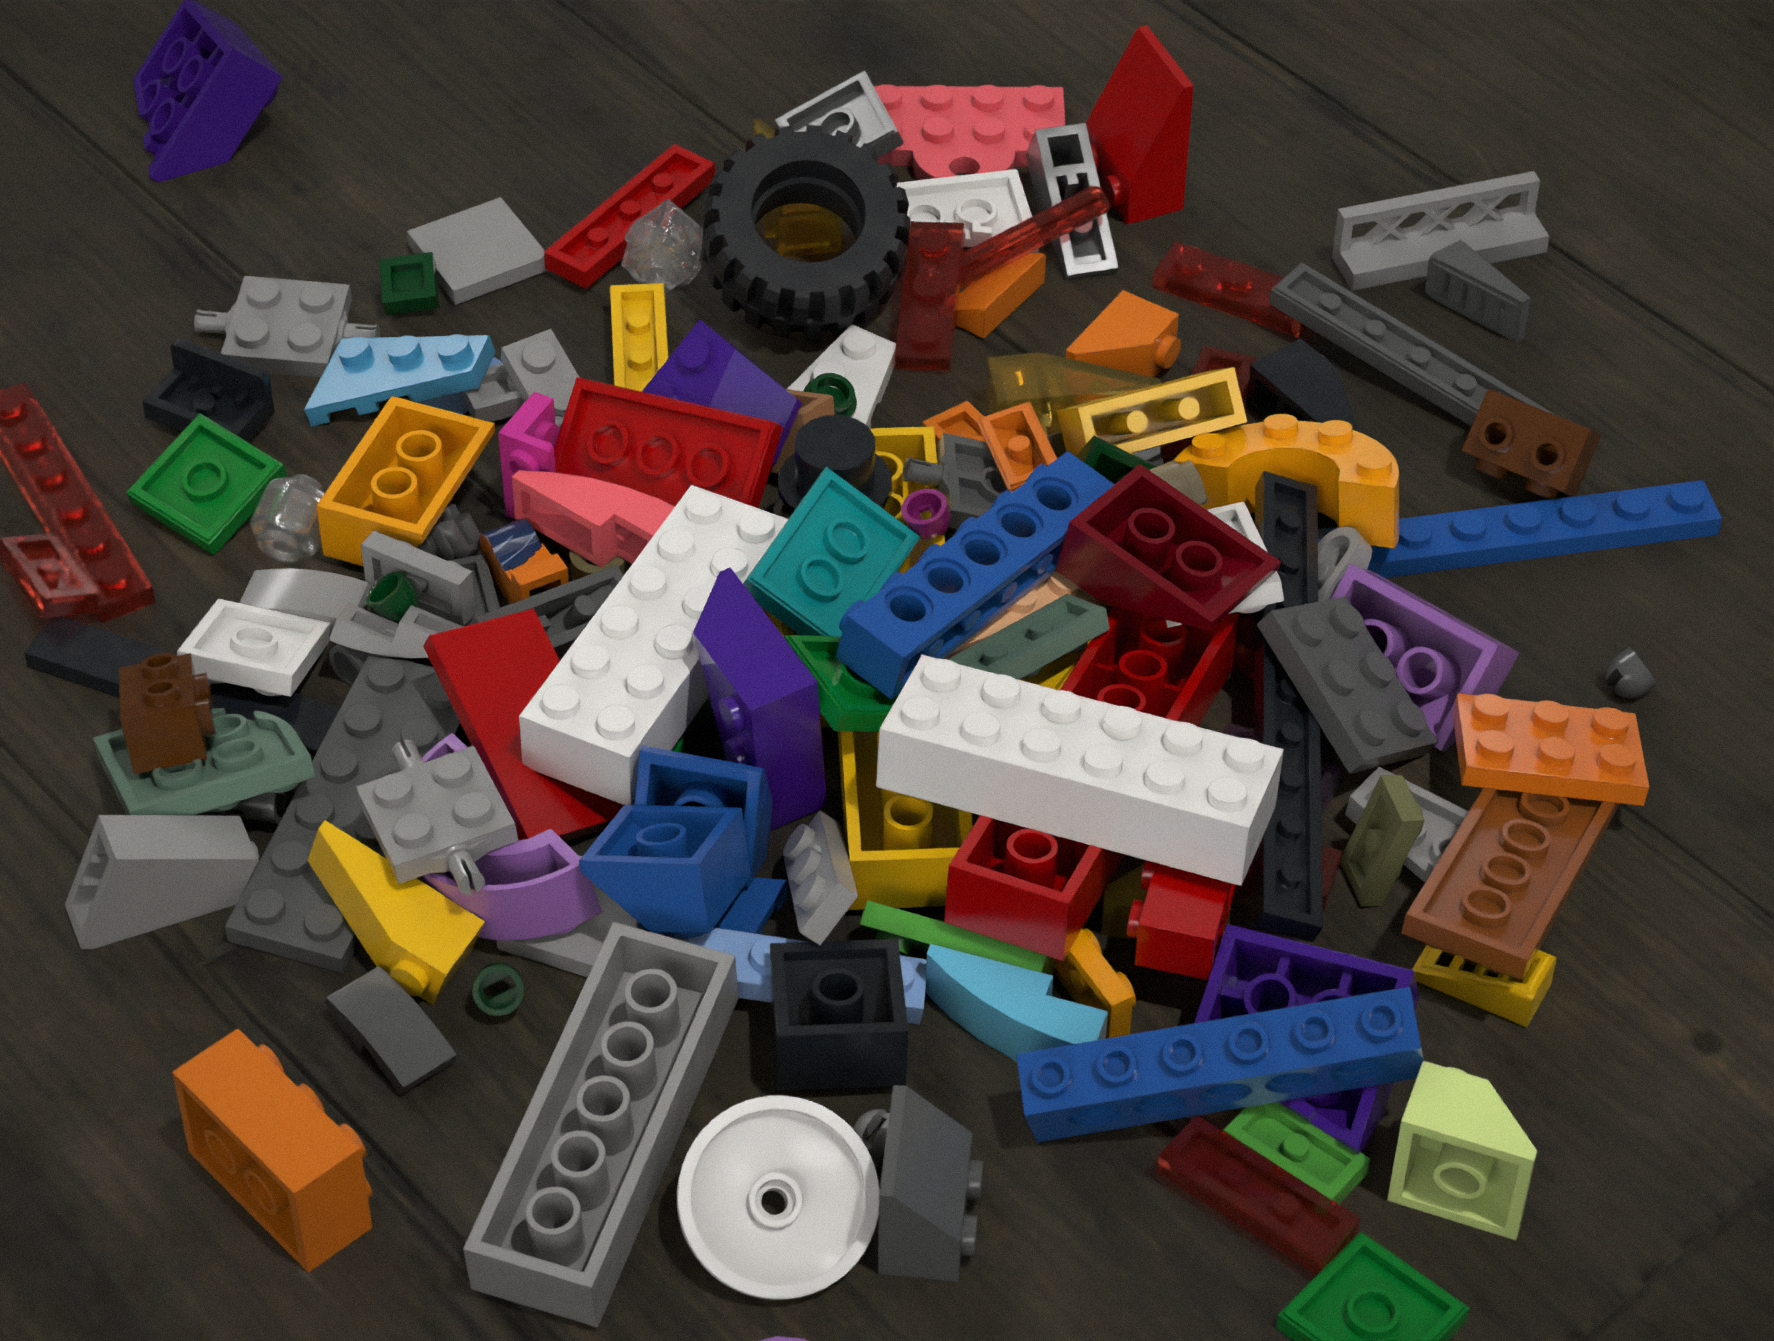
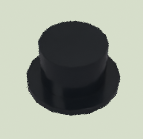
(843, 447)

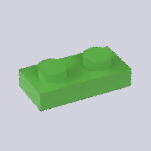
(1300, 1149)

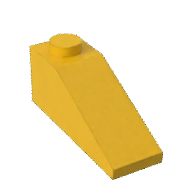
(402, 926)

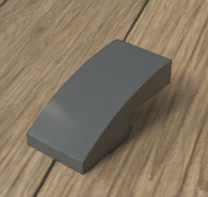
(392, 1028)

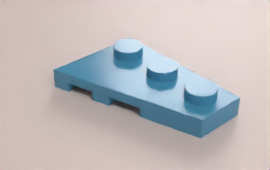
(376, 368)

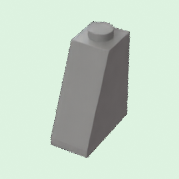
(157, 873)

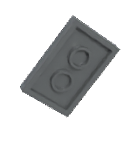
(1347, 684)

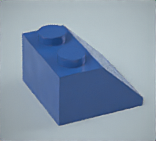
(700, 781)
(671, 865)

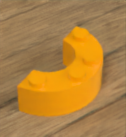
(1351, 470)

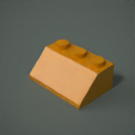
(399, 477)

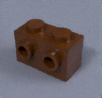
(1530, 444)
(165, 712)

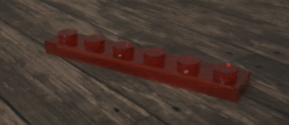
(68, 504)

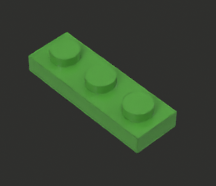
(920, 932)

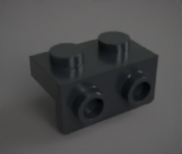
(214, 385)

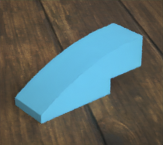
(1007, 1004)

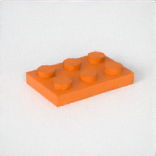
(1549, 749)

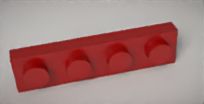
(600, 237)

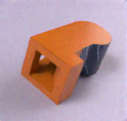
(520, 561)

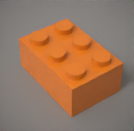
(274, 1148)

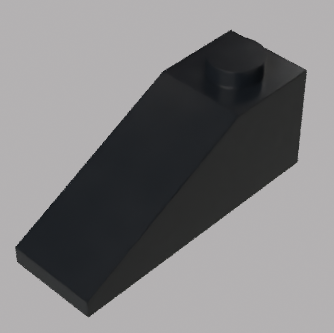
(1298, 384)

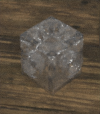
(664, 247)

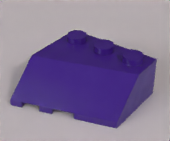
(200, 91)
(719, 376)
(762, 699)
(1271, 973)

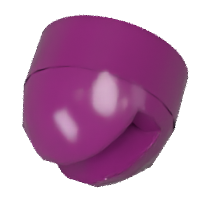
(923, 501)

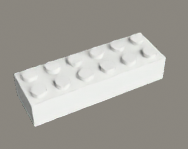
(636, 663)
(1079, 768)

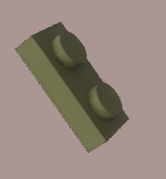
(1382, 840)

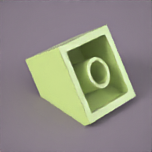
(1462, 1153)

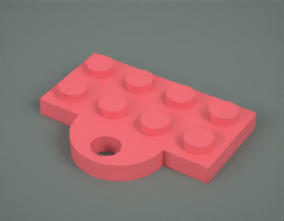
(967, 127)

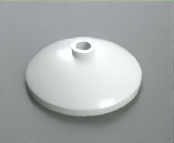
(807, 1159)

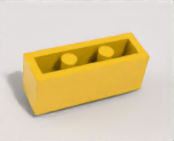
(1157, 413)

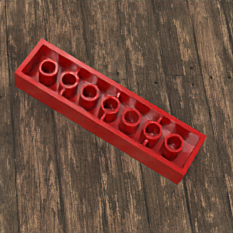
(1042, 886)

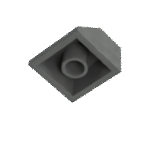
(926, 1191)

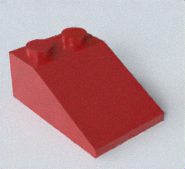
(1143, 131)

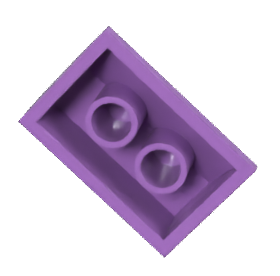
(1427, 647)

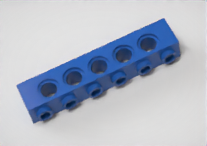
(968, 577)
(1220, 1065)

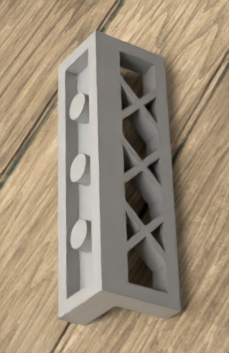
(1401, 254)

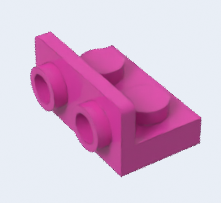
(528, 443)

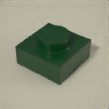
(409, 283)

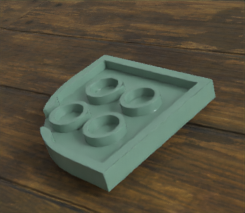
(240, 764)

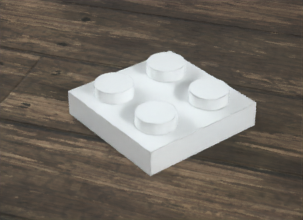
(255, 647)

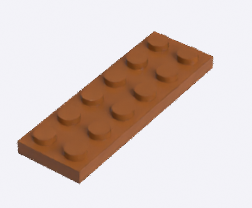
(1507, 876)

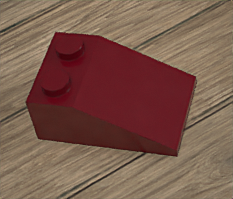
(1161, 554)

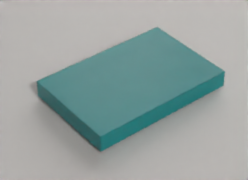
(828, 557)

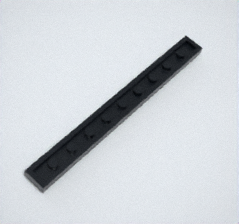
(1291, 849)

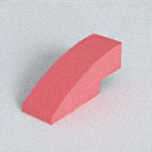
(588, 514)

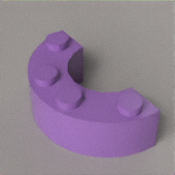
(528, 886)

